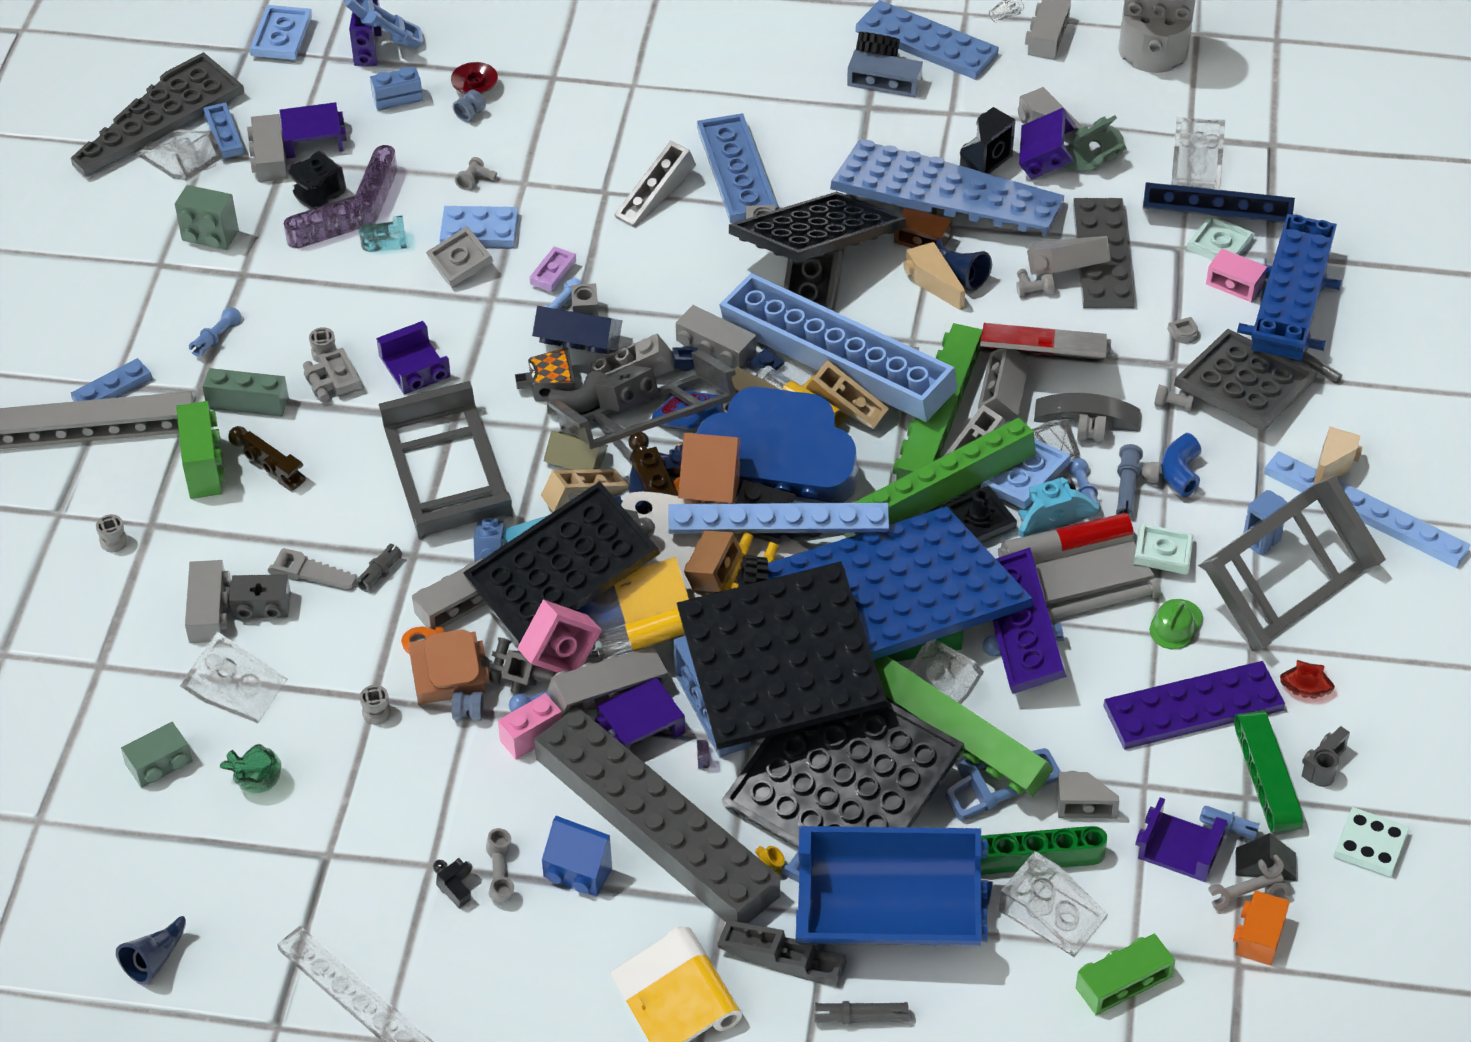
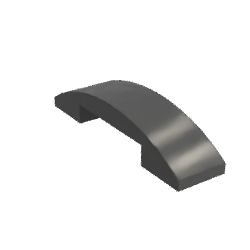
(1070, 405)

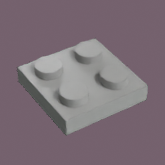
(459, 256)

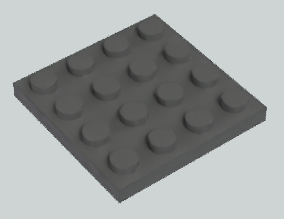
(1245, 381)

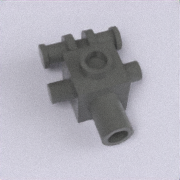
(516, 668)

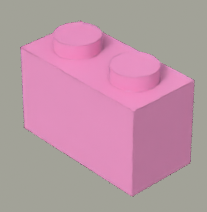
(1236, 275)
(526, 723)

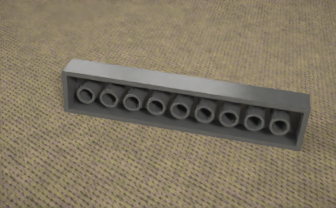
(657, 818)

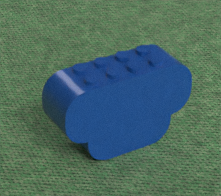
(789, 443)

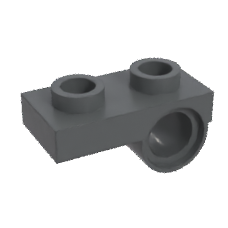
(1322, 763)

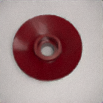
(474, 76)

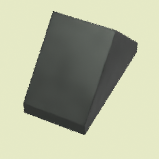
(1264, 848)

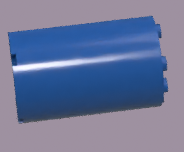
(891, 886)

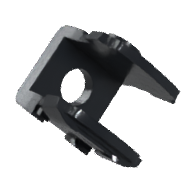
(317, 180)

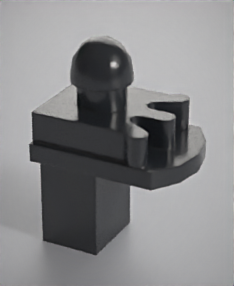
(450, 879)

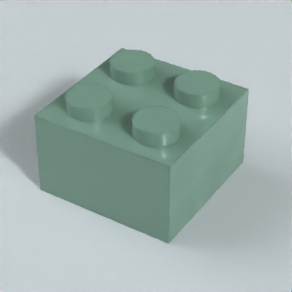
(206, 217)

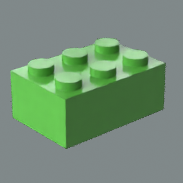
(200, 450)

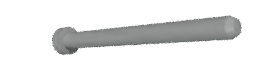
(1152, 589)

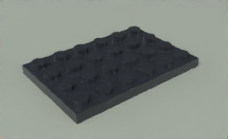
(817, 226)
(562, 560)

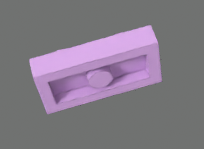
(552, 269)

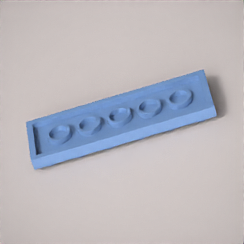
(929, 39)
(735, 164)

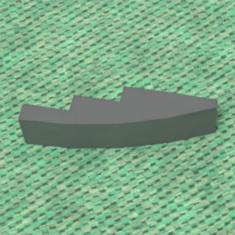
(777, 952)

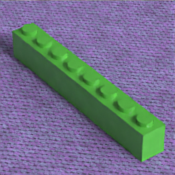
(928, 438)
(955, 472)
(981, 739)

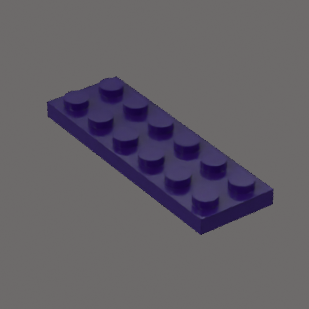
(1028, 636)
(1192, 704)

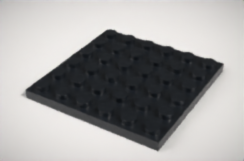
(780, 655)
(844, 774)

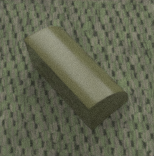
(572, 452)

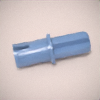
(1234, 824)

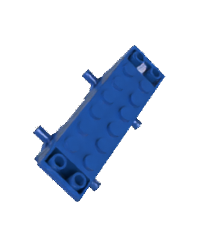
(1294, 289)

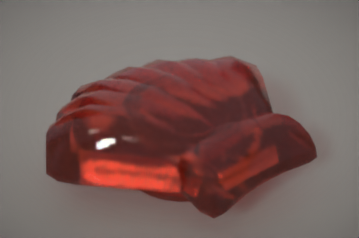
(1307, 680)

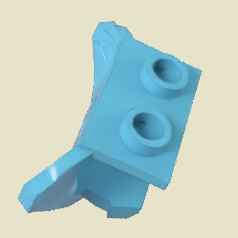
(1054, 506)

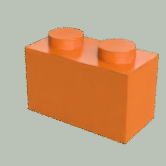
(1262, 927)

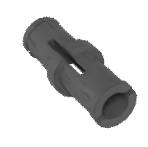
(378, 567)

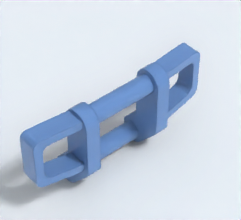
(401, 31)
(972, 776)

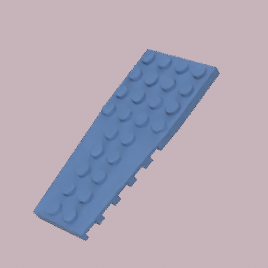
(930, 182)

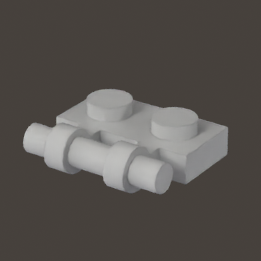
(339, 371)

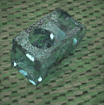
(383, 235)

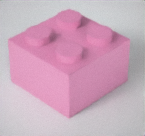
(559, 638)

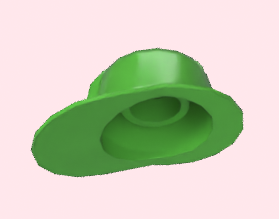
(1175, 623)

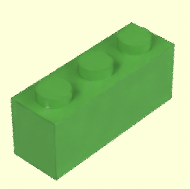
(1124, 973)

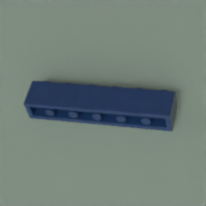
(1217, 202)

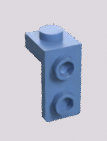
(487, 537)

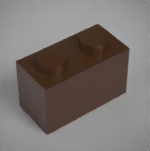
(922, 229)

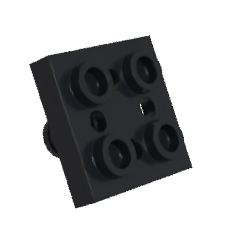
(976, 510)

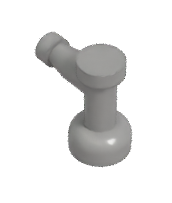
(466, 180)
(1026, 286)
(1183, 398)

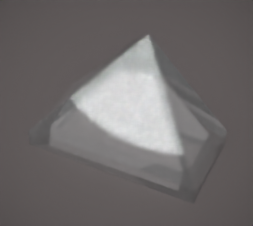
(1058, 435)

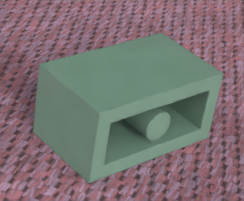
(156, 754)

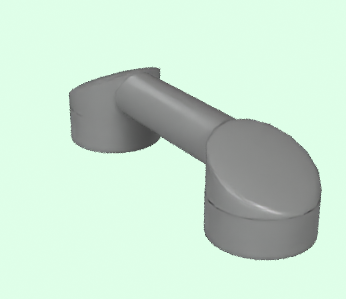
(497, 848)

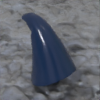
(970, 268)
(146, 955)

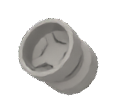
(321, 341)
(1085, 428)
(111, 533)
(375, 704)

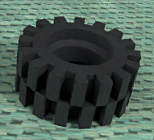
(877, 44)
(752, 570)

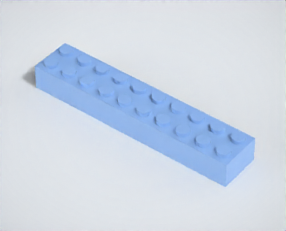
(817, 334)

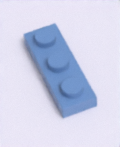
(223, 129)
(115, 382)

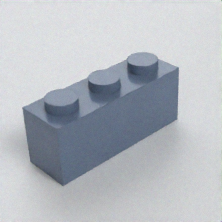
(884, 73)

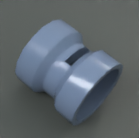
(469, 105)
(467, 705)

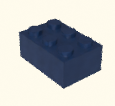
(577, 330)

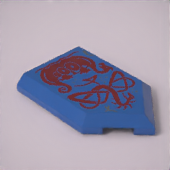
(690, 421)

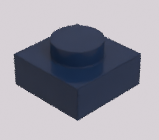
(683, 358)
(764, 359)

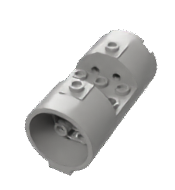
(1156, 33)

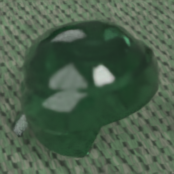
(254, 771)

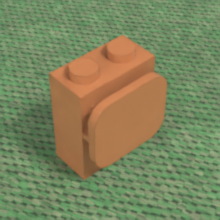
(709, 468)
(447, 664)

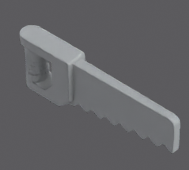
(310, 570)

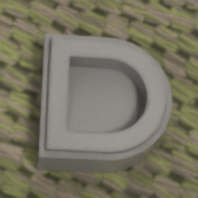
(1183, 330)

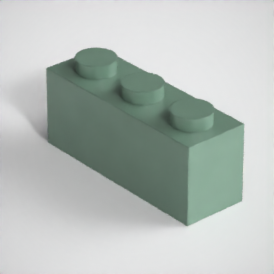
(245, 392)

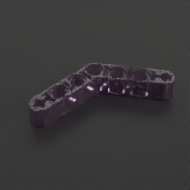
(347, 213)

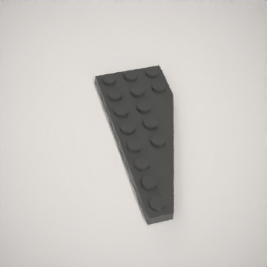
(165, 107)

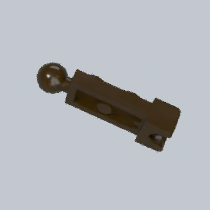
(268, 457)
(649, 466)

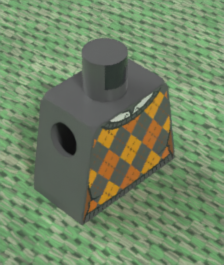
(547, 372)

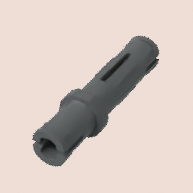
(860, 1012)

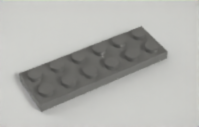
(1108, 282)

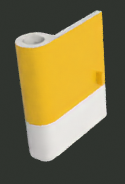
(676, 990)

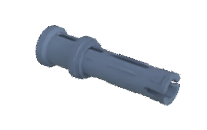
(1128, 472)

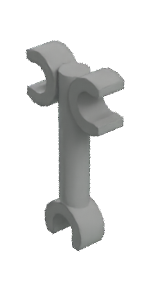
(1270, 881)

